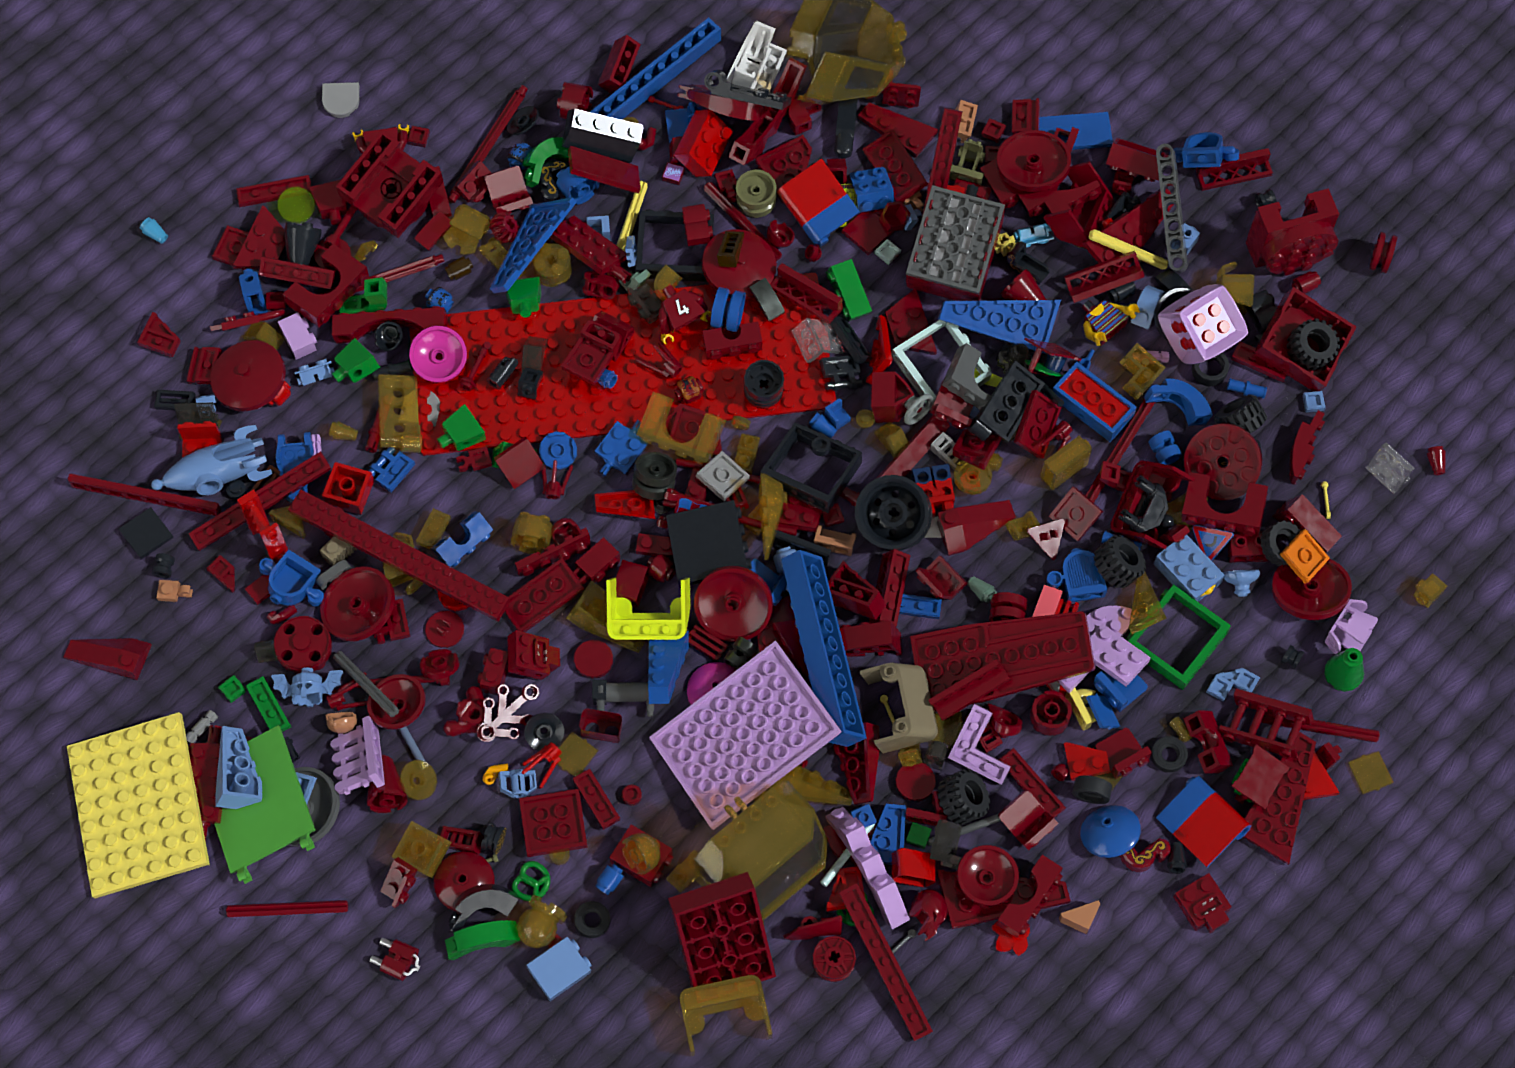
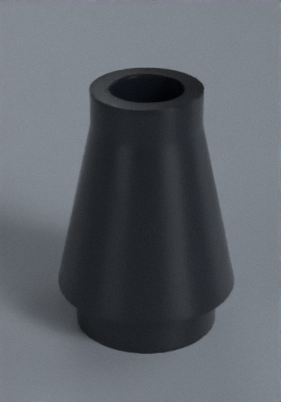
(1177, 860)

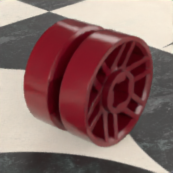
(1007, 606)

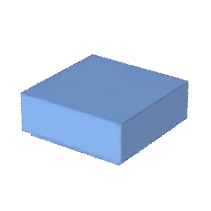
(1313, 401)

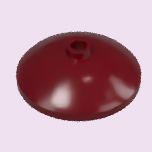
(401, 691)
(989, 862)
(460, 864)

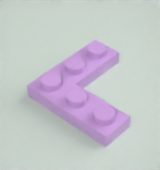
(966, 754)

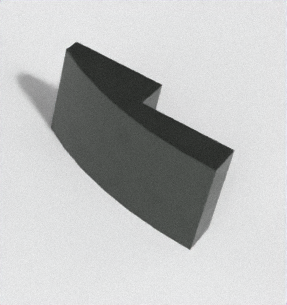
(767, 299)

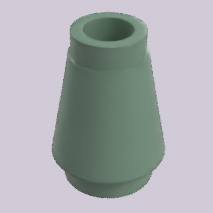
(982, 589)

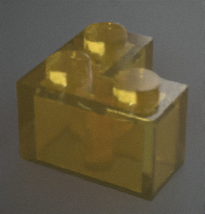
(1144, 370)

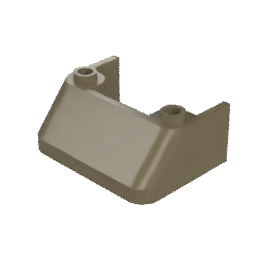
(919, 720)

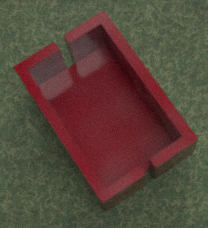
(1134, 159)

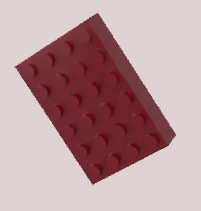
(722, 932)

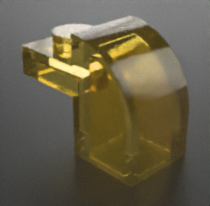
(665, 278)

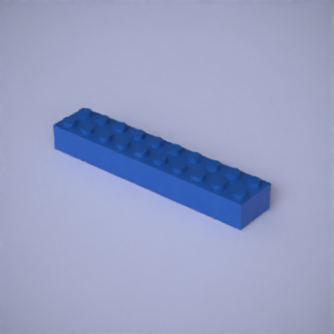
(823, 643)

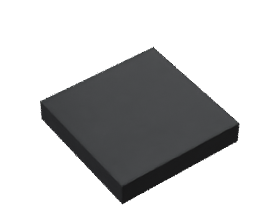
(146, 533)

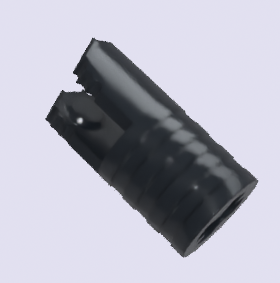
(502, 372)

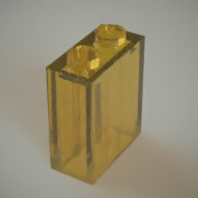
(1066, 462)

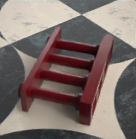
(1265, 705)

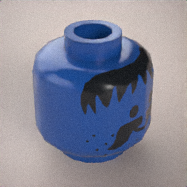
(518, 154)
(440, 298)

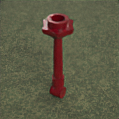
(467, 382)

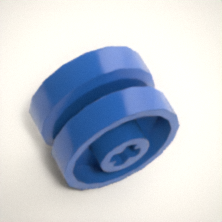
(728, 309)

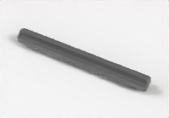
(365, 683)

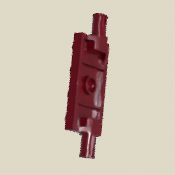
(591, 248)
(204, 765)

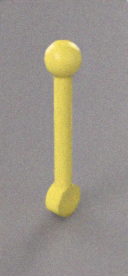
(1324, 485)
(884, 699)

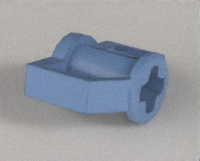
(517, 782)

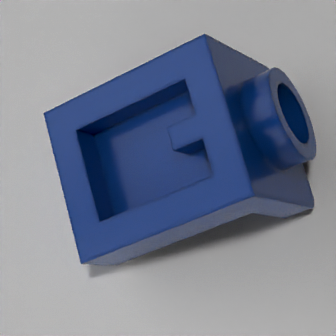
(864, 815)

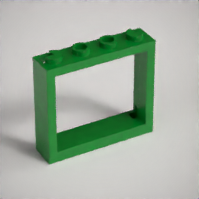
(1164, 668)

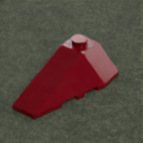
(861, 764)

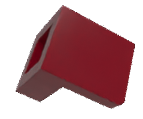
(838, 168)
(894, 216)

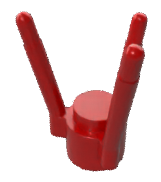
(549, 753)

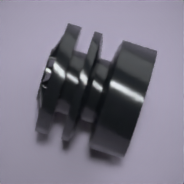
(763, 374)

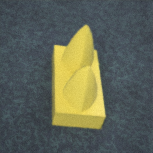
(1078, 701)

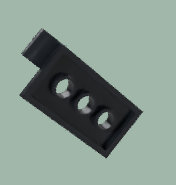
(761, 96)
(987, 418)

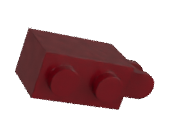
(596, 562)

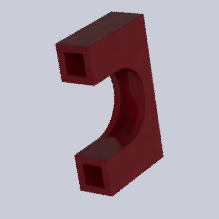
(320, 307)
(1245, 520)

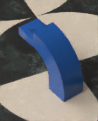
(1185, 397)

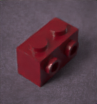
(1245, 548)
(494, 671)

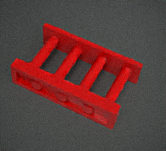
(258, 523)

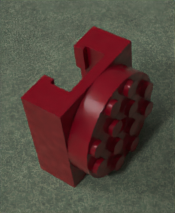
(385, 168)
(1296, 242)

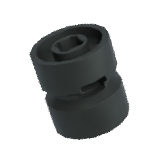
(745, 649)

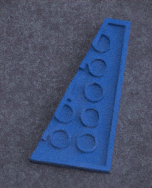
(534, 232)

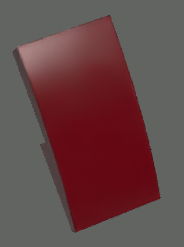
(433, 230)
(1175, 534)

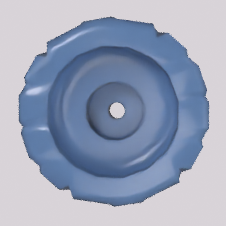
(1241, 580)

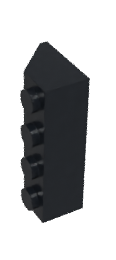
(602, 134)

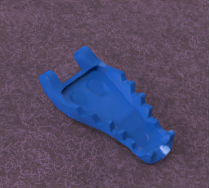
(291, 455)

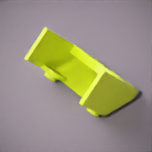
(626, 625)

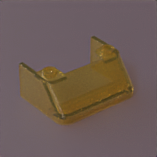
(720, 997)

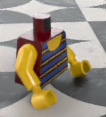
(1106, 320)

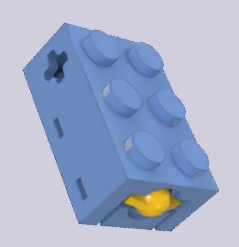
(1189, 568)

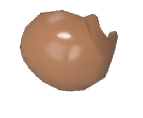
(341, 722)

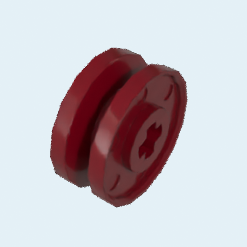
(1383, 252)
(822, 955)

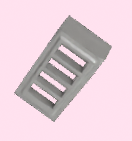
(940, 452)

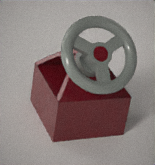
(894, 397)

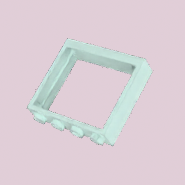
(911, 372)

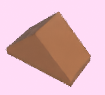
(1080, 917)

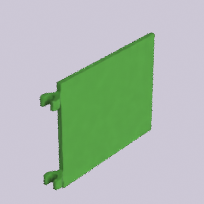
(274, 822)

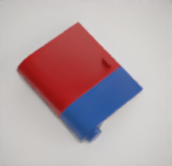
(818, 202)
(1203, 820)

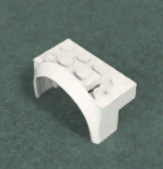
(759, 49)

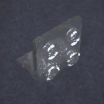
(816, 337)

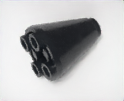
(301, 241)

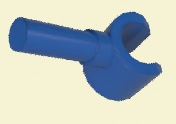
(1085, 362)

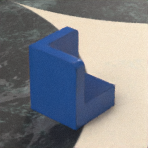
(836, 414)

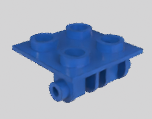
(679, 119)

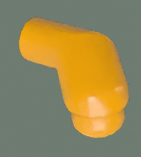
(492, 773)

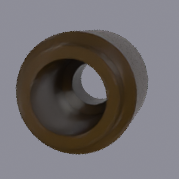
(459, 268)

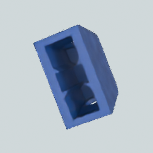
(250, 286)

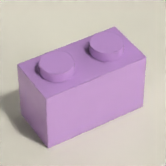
(297, 336)

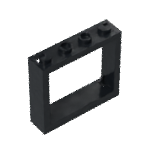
(688, 273)
(801, 491)

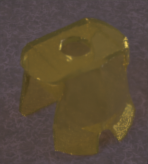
(466, 229)

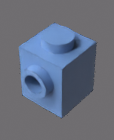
(1191, 238)

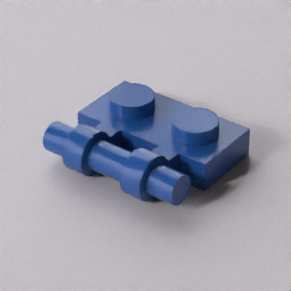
(394, 471)

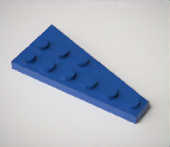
(1004, 319)

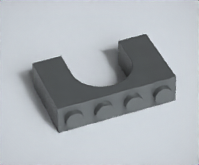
(962, 382)

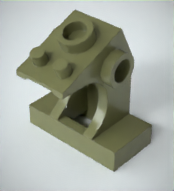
(972, 153)

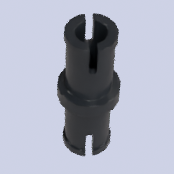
(393, 369)

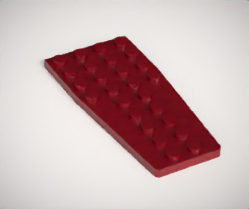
(1029, 648)

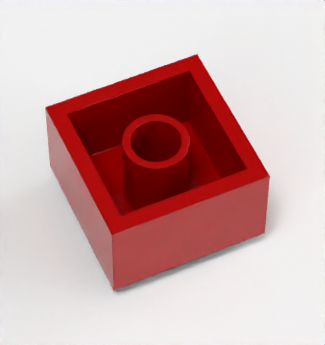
(348, 488)

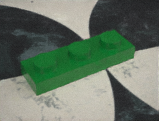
(267, 704)

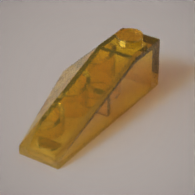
(771, 507)
(591, 615)
(815, 788)

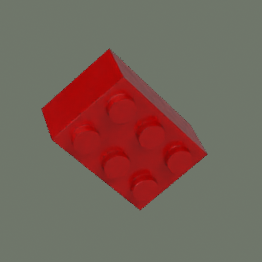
(703, 143)

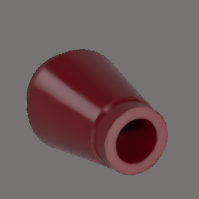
(1437, 459)

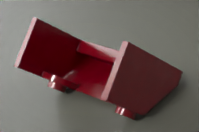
(1075, 225)
(1133, 497)

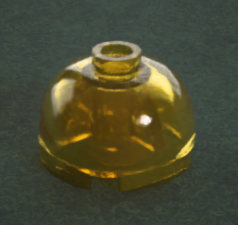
(641, 852)

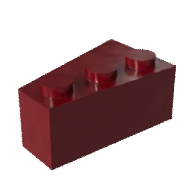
(1306, 516)
(855, 593)
(871, 638)

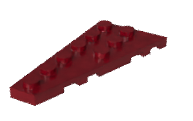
(1131, 227)
(1277, 824)

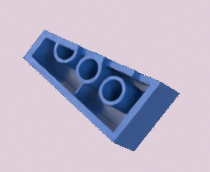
(664, 667)

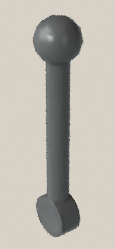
(911, 934)

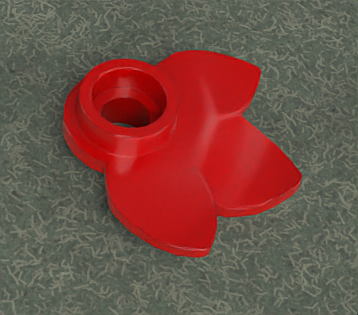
(1008, 942)

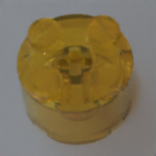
(552, 265)
(531, 532)

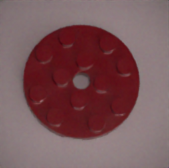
(1229, 442)

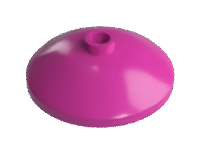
(437, 341)
(705, 677)

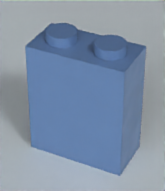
(559, 968)

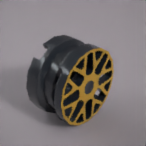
(493, 838)

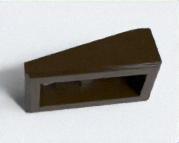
(730, 250)

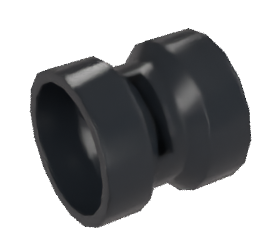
(163, 565)

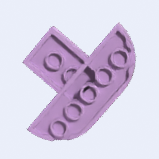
(1109, 648)

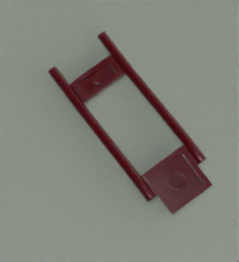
(795, 513)

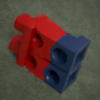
(942, 493)

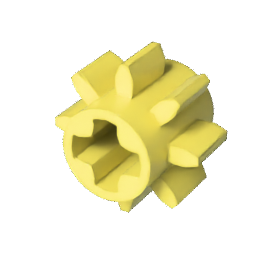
(1004, 244)

